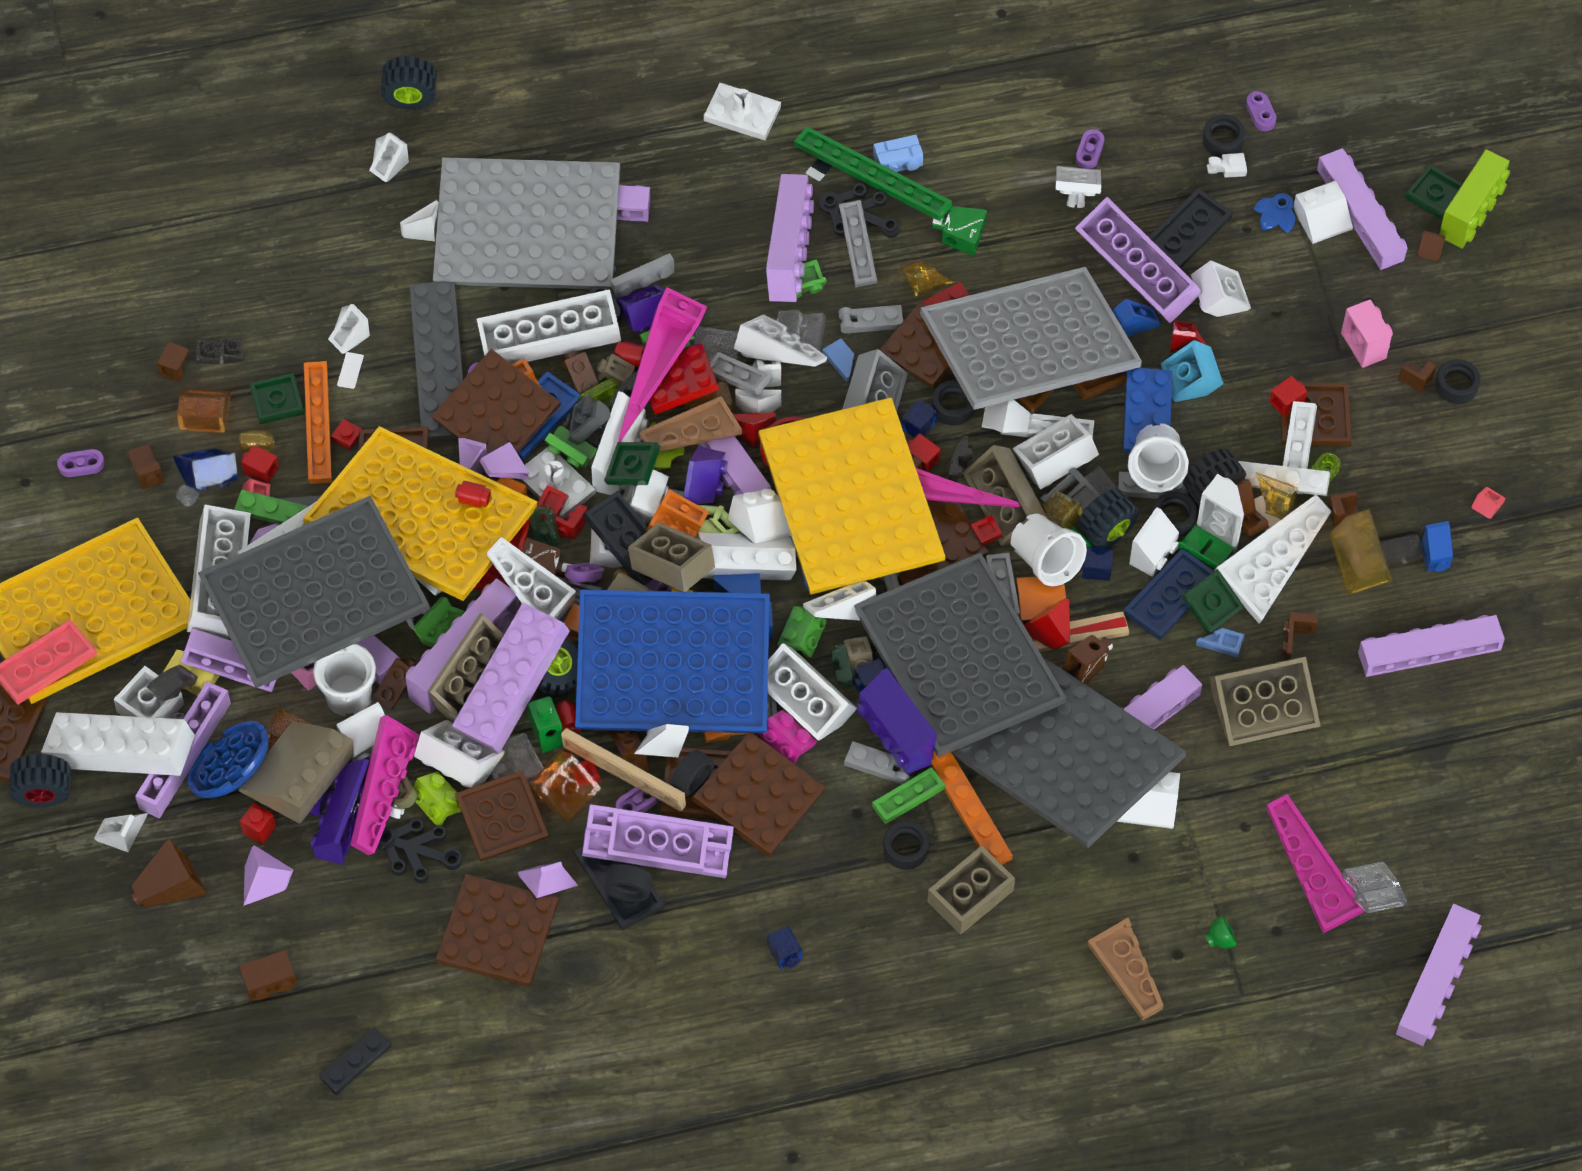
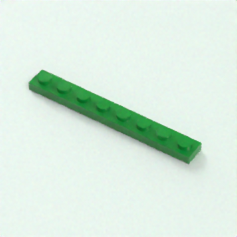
(873, 173)

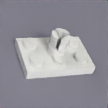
(742, 111)
(1078, 184)
(556, 472)

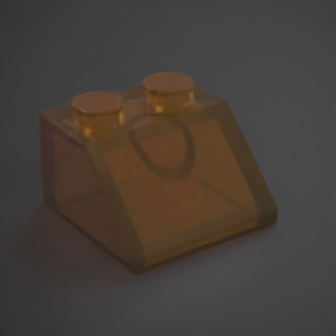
(203, 410)
(559, 787)

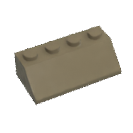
(1001, 475)

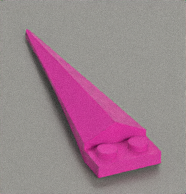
(669, 333)
(945, 490)

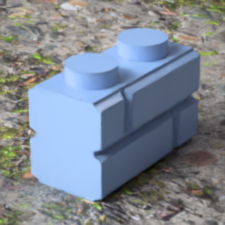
(899, 153)

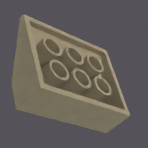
(465, 667)
(1265, 701)
(299, 769)

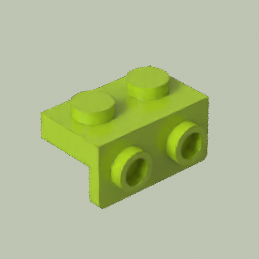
(436, 797)

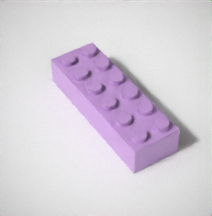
(789, 238)
(1138, 260)
(496, 603)
(510, 678)

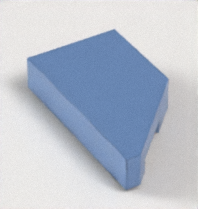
(840, 357)
(1223, 641)

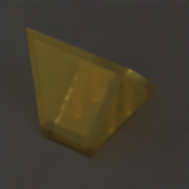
(924, 277)
(1277, 495)
(1062, 510)

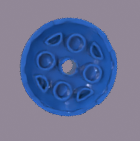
(229, 761)

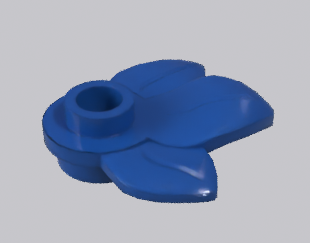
(1275, 214)

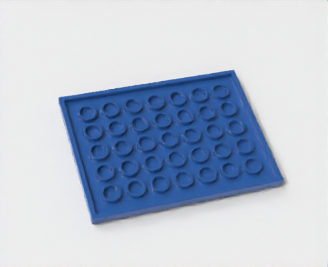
(672, 661)

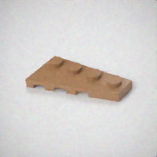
(698, 425)
(1122, 959)

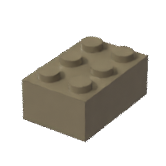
(671, 557)
(971, 890)

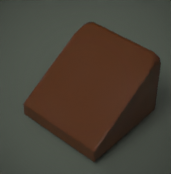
(1431, 246)

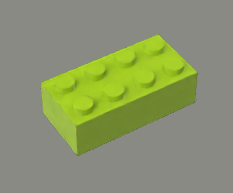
(1475, 198)

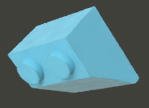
(1193, 372)

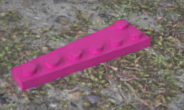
(390, 755)
(1317, 873)

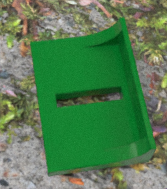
(1196, 542)

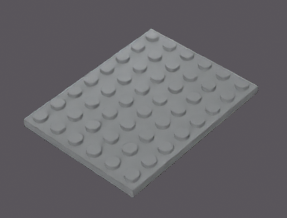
(526, 223)
(1030, 337)

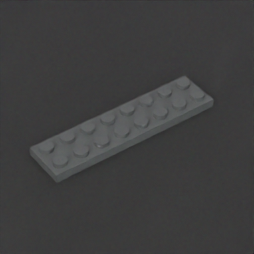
(435, 349)

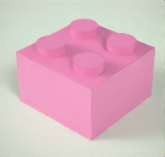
(1366, 333)

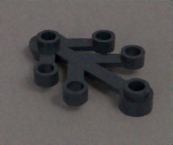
(833, 209)
(415, 847)

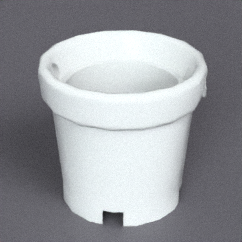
(1158, 459)
(1049, 549)
(346, 679)

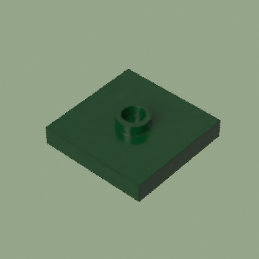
(1433, 191)
(276, 398)
(632, 463)
(1212, 601)

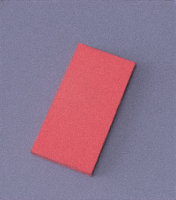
(45, 661)

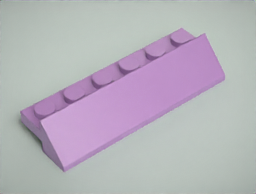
(657, 841)

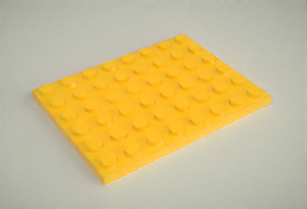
(851, 496)
(417, 500)
(111, 590)

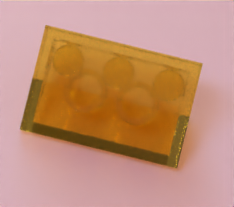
(1360, 552)

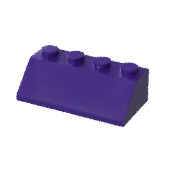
(897, 722)
(340, 818)

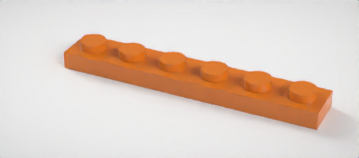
(317, 422)
(970, 807)

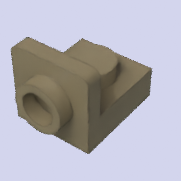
(614, 368)
(858, 652)

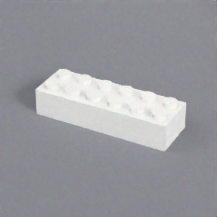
(551, 328)
(219, 538)
(120, 743)

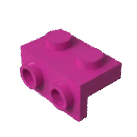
(787, 736)

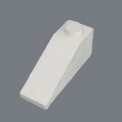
(841, 602)

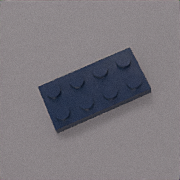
(1160, 602)

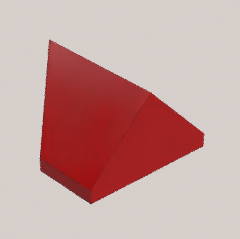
(1183, 334)
(751, 425)
(1051, 625)

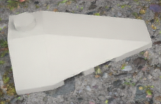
(768, 340)
(531, 581)

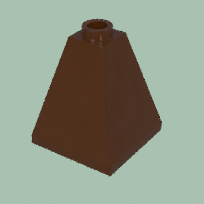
(167, 878)

